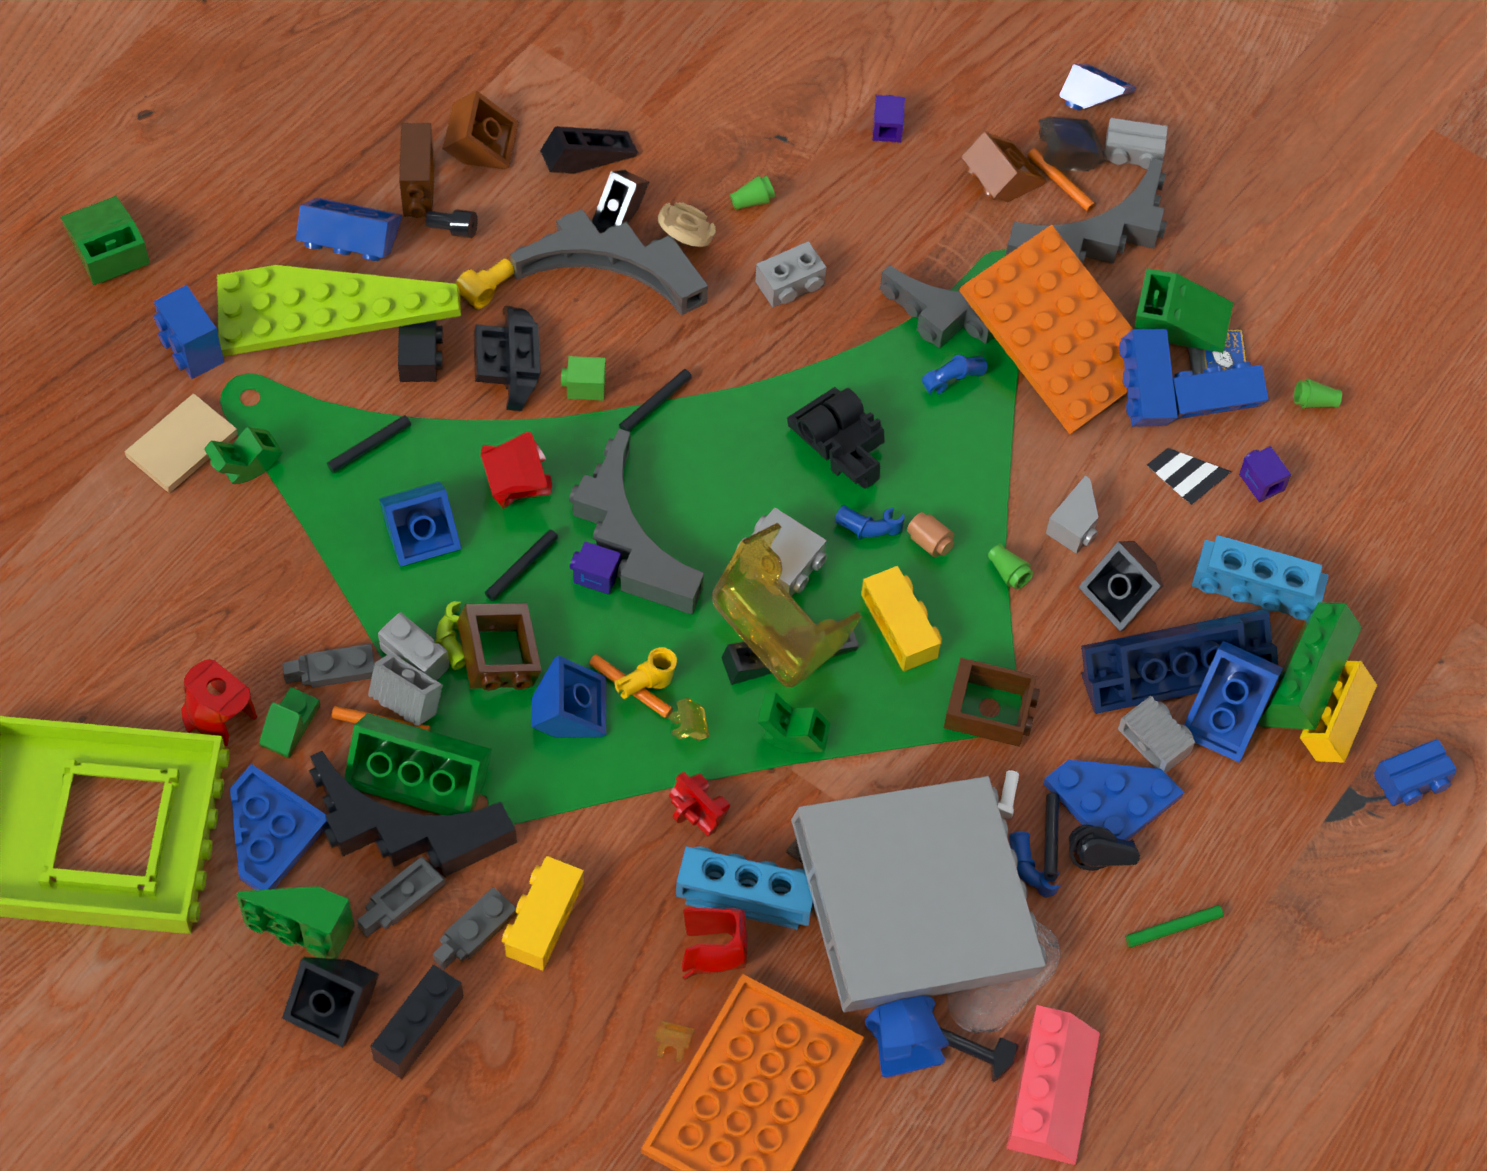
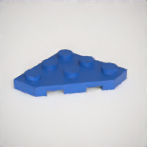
(1113, 794)
(270, 828)

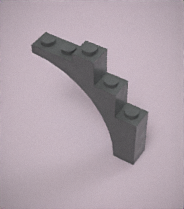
(1132, 221)
(617, 249)
(938, 310)
(643, 566)

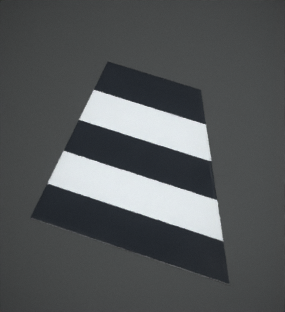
(1187, 474)

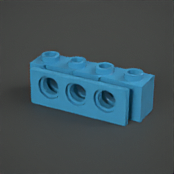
(1260, 577)
(729, 891)

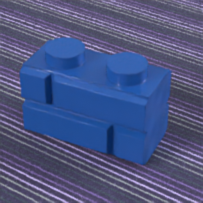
(1415, 773)

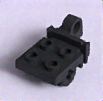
(843, 433)

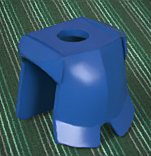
(907, 1035)

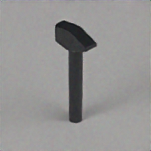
(1000, 1058)

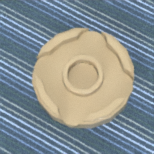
(686, 224)

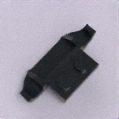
(509, 355)

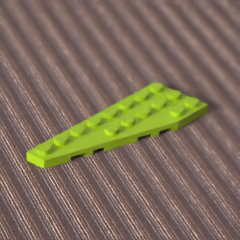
(303, 305)

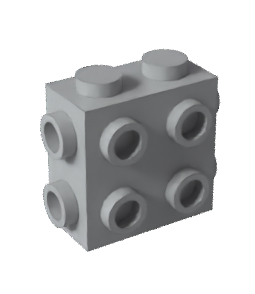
(797, 548)

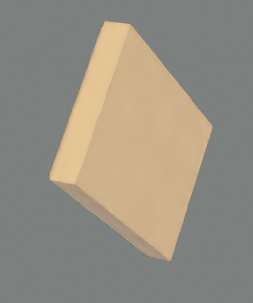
(178, 442)

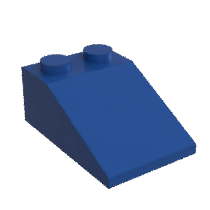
(1231, 700)

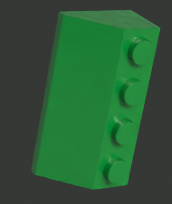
(1312, 668)
(416, 766)

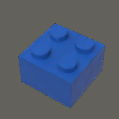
(187, 332)

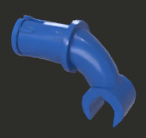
(957, 368)
(866, 526)
(1021, 845)

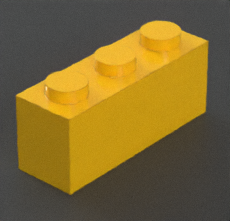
(901, 618)
(1342, 715)
(543, 912)

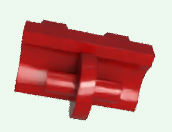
(695, 805)

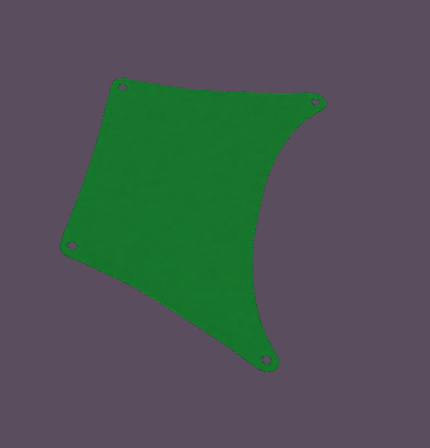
(697, 487)

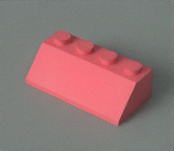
(1053, 1086)

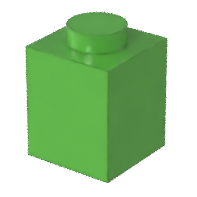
(584, 378)

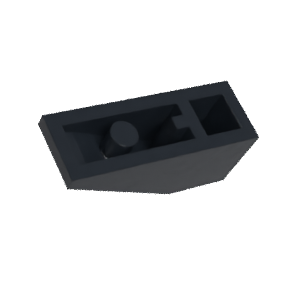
(585, 148)

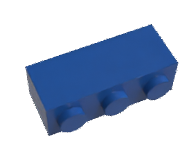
(1148, 377)
(1219, 390)

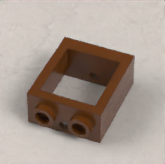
(416, 169)
(498, 617)
(995, 678)

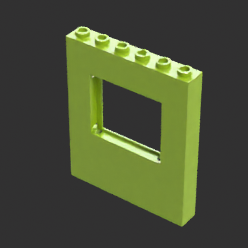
(34, 793)

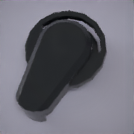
(1101, 848)

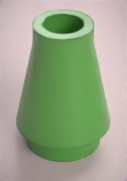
(753, 193)
(1316, 395)
(1011, 567)

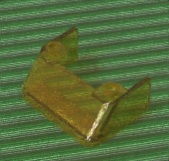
(770, 617)

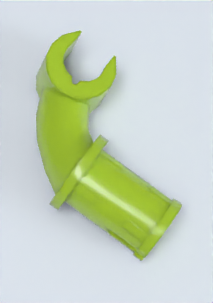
(447, 637)

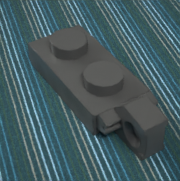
(331, 666)
(400, 896)
(474, 928)

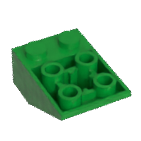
(106, 240)
(1187, 311)
(300, 917)

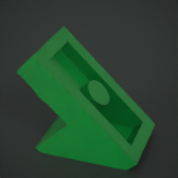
(288, 722)

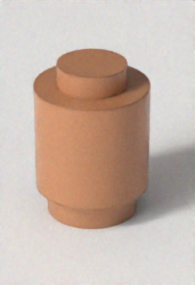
(931, 534)

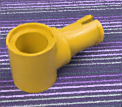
(481, 286)
(647, 674)

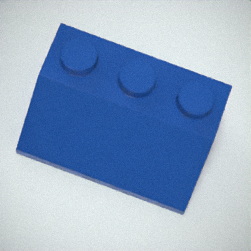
(347, 228)

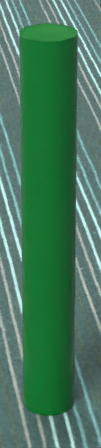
(1174, 926)

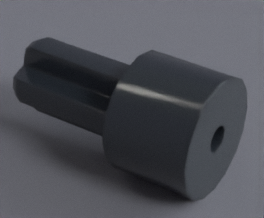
(460, 222)

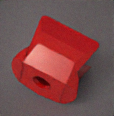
(516, 470)
(210, 711)
(715, 957)

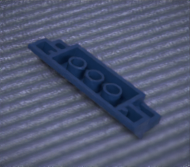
(1168, 660)

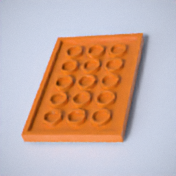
(1054, 326)
(753, 1086)

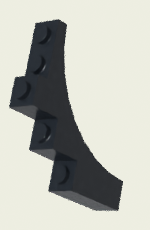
(447, 839)

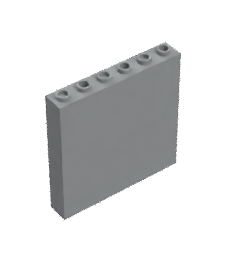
(917, 893)

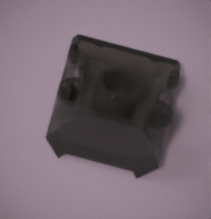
(1070, 144)

